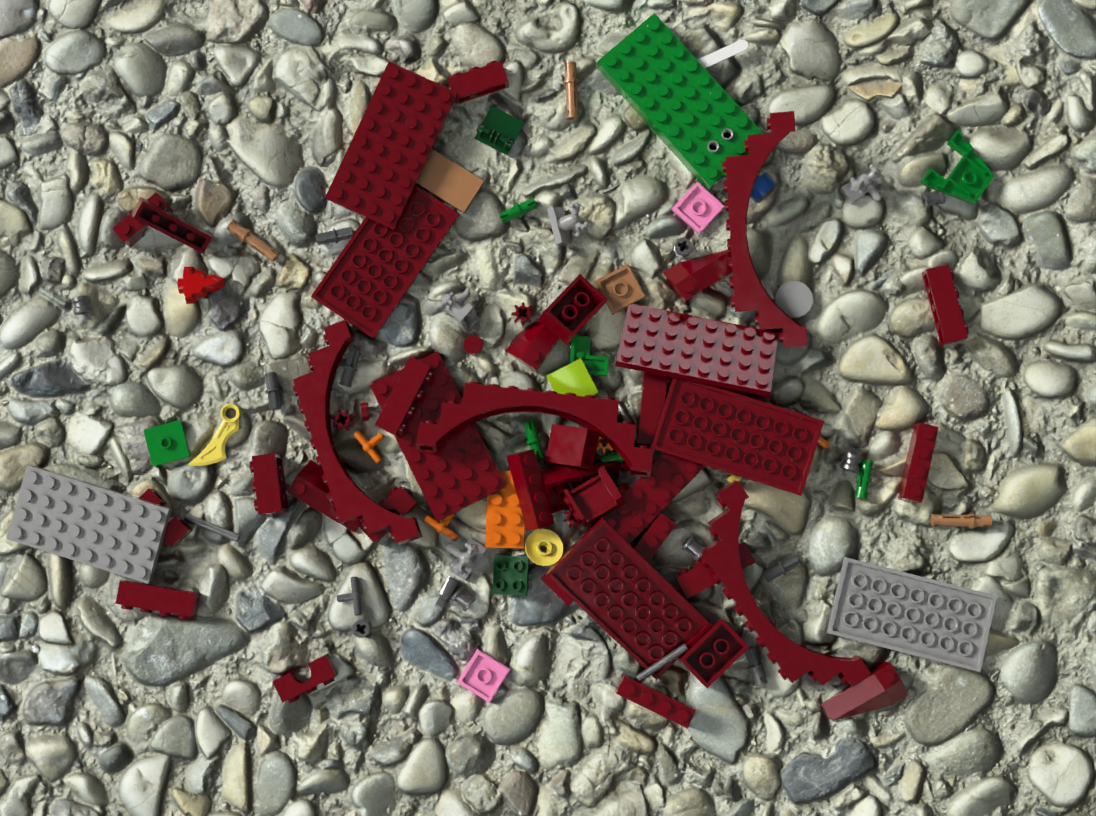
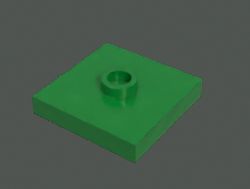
(167, 443)

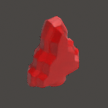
(198, 284)

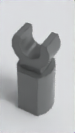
(446, 592)

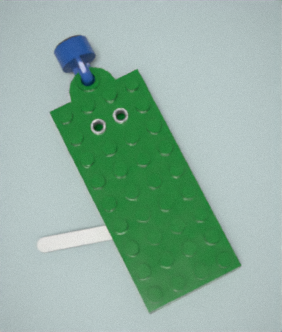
(683, 101)

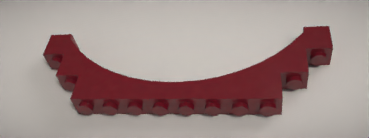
(741, 176)
(314, 396)
(492, 400)
(725, 563)

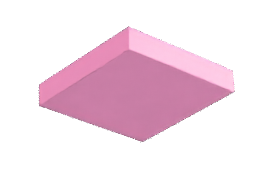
(698, 208)
(483, 675)

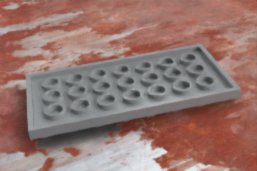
(89, 524)
(912, 614)

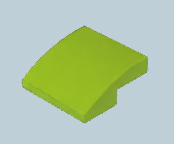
(572, 379)

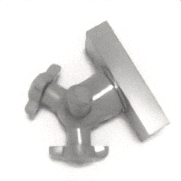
(863, 184)
(562, 224)
(465, 314)
(466, 558)

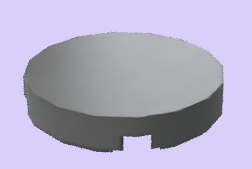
(794, 299)

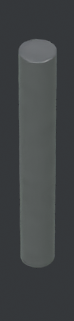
(211, 527)
(662, 662)

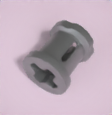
(932, 198)
(688, 246)
(693, 547)
(463, 598)
(355, 627)

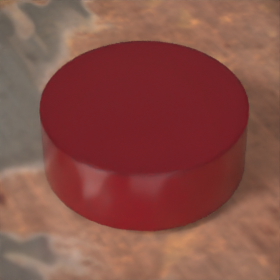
(473, 345)
(365, 411)

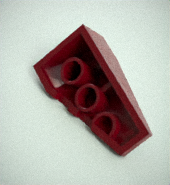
(698, 274)
(533, 345)
(562, 477)
(311, 490)
(875, 692)

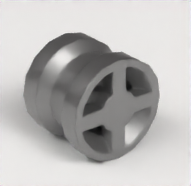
(82, 305)
(851, 462)

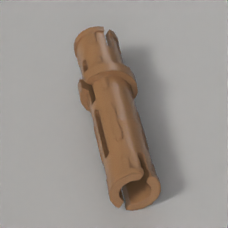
(571, 90)
(246, 236)
(961, 520)

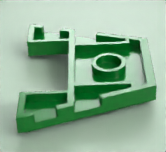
(966, 179)

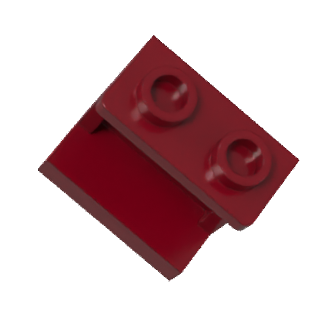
(572, 446)
(594, 498)

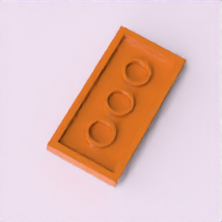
(504, 517)

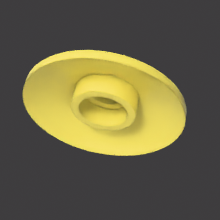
(548, 540)

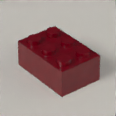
(573, 309)
(269, 484)
(713, 652)

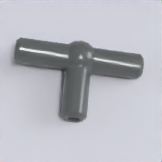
(355, 596)

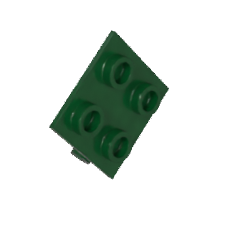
(499, 130)
(510, 575)

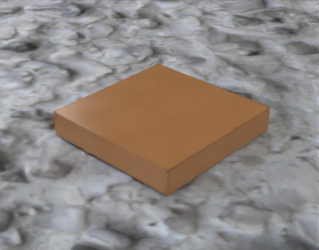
(620, 289)

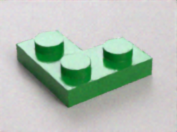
(594, 364)

